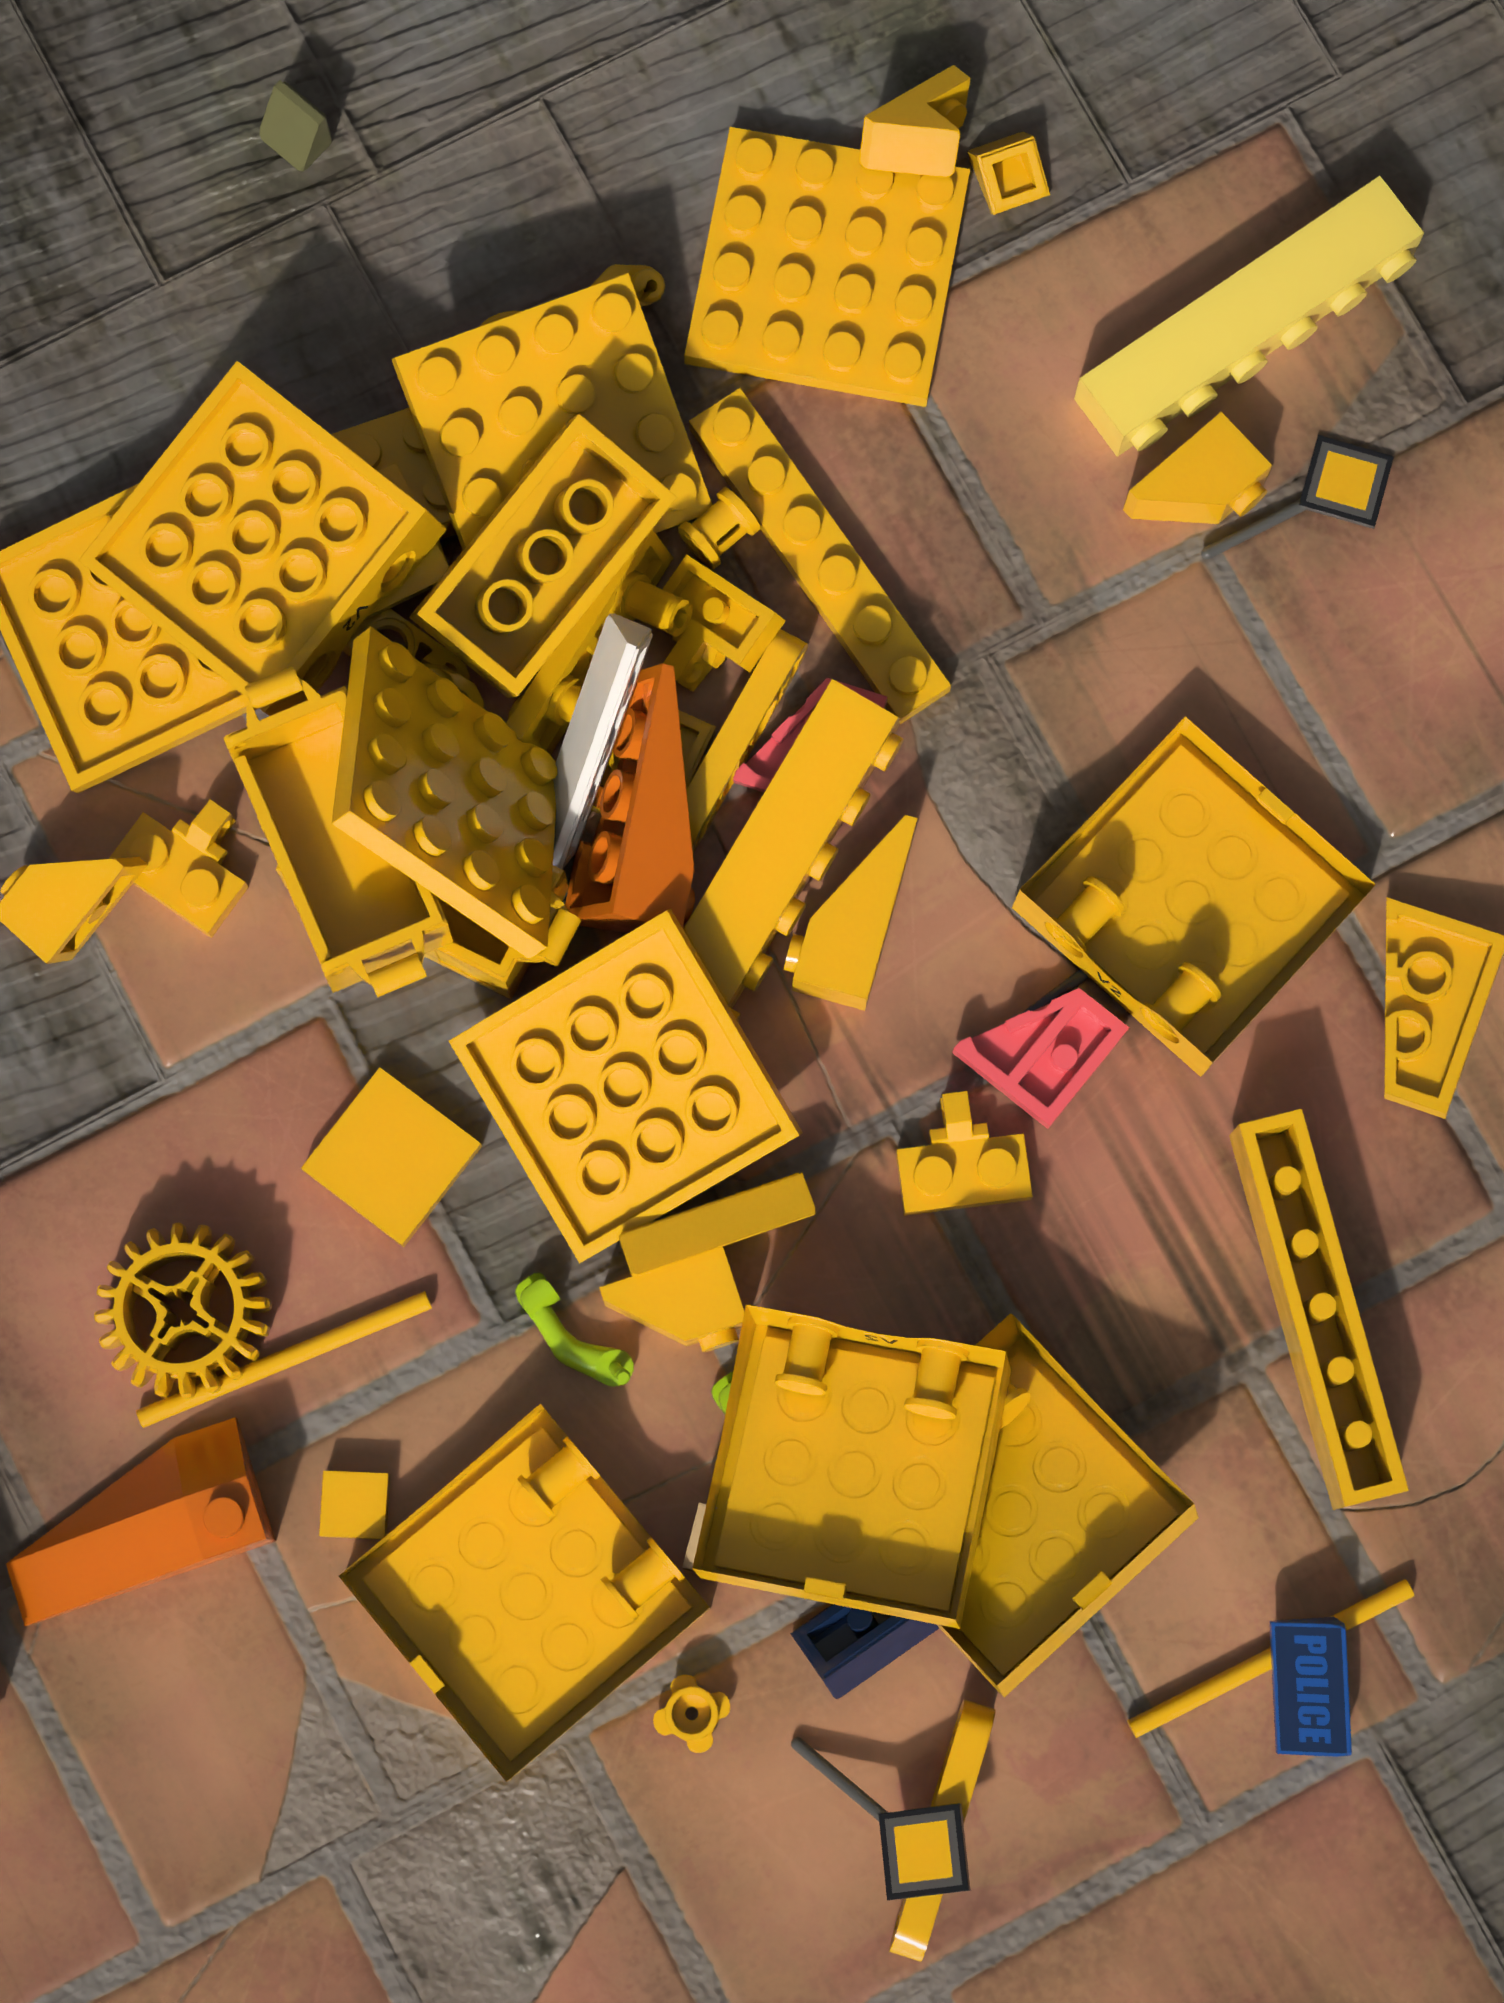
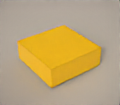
(354, 1505)

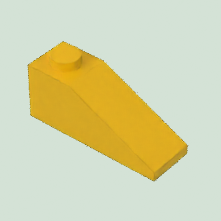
(849, 930)

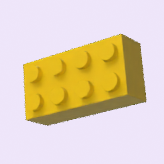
(543, 557)

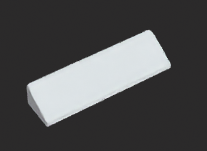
(595, 728)

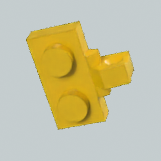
(721, 626)
(186, 866)
(962, 1165)

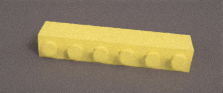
(1249, 317)

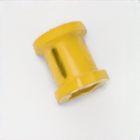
(719, 528)

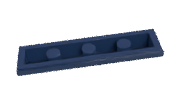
(855, 1644)

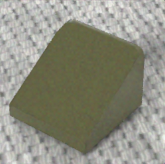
(294, 127)

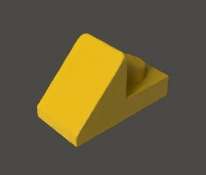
(918, 128)

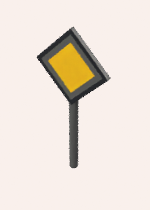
(1340, 483)
(920, 1846)

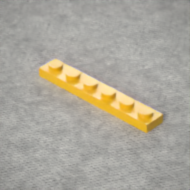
(819, 556)

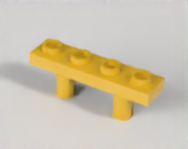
(632, 593)

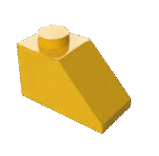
(1203, 479)
(63, 903)
(683, 1300)

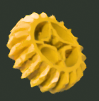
(165, 1336)

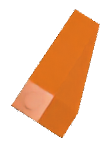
(643, 838)
(160, 1519)

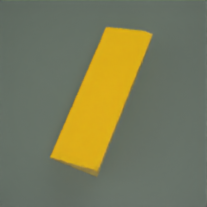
(717, 1224)

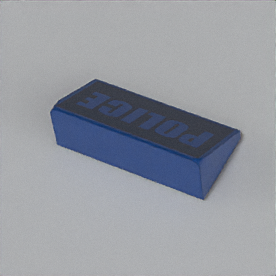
(1310, 1687)

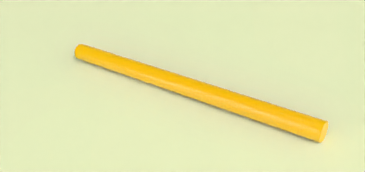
(289, 1357)
(1258, 1664)

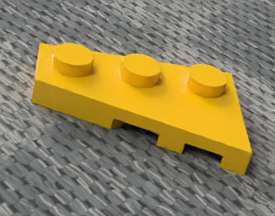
(1434, 1002)

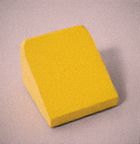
(1009, 172)

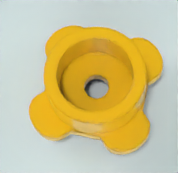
(674, 1721)

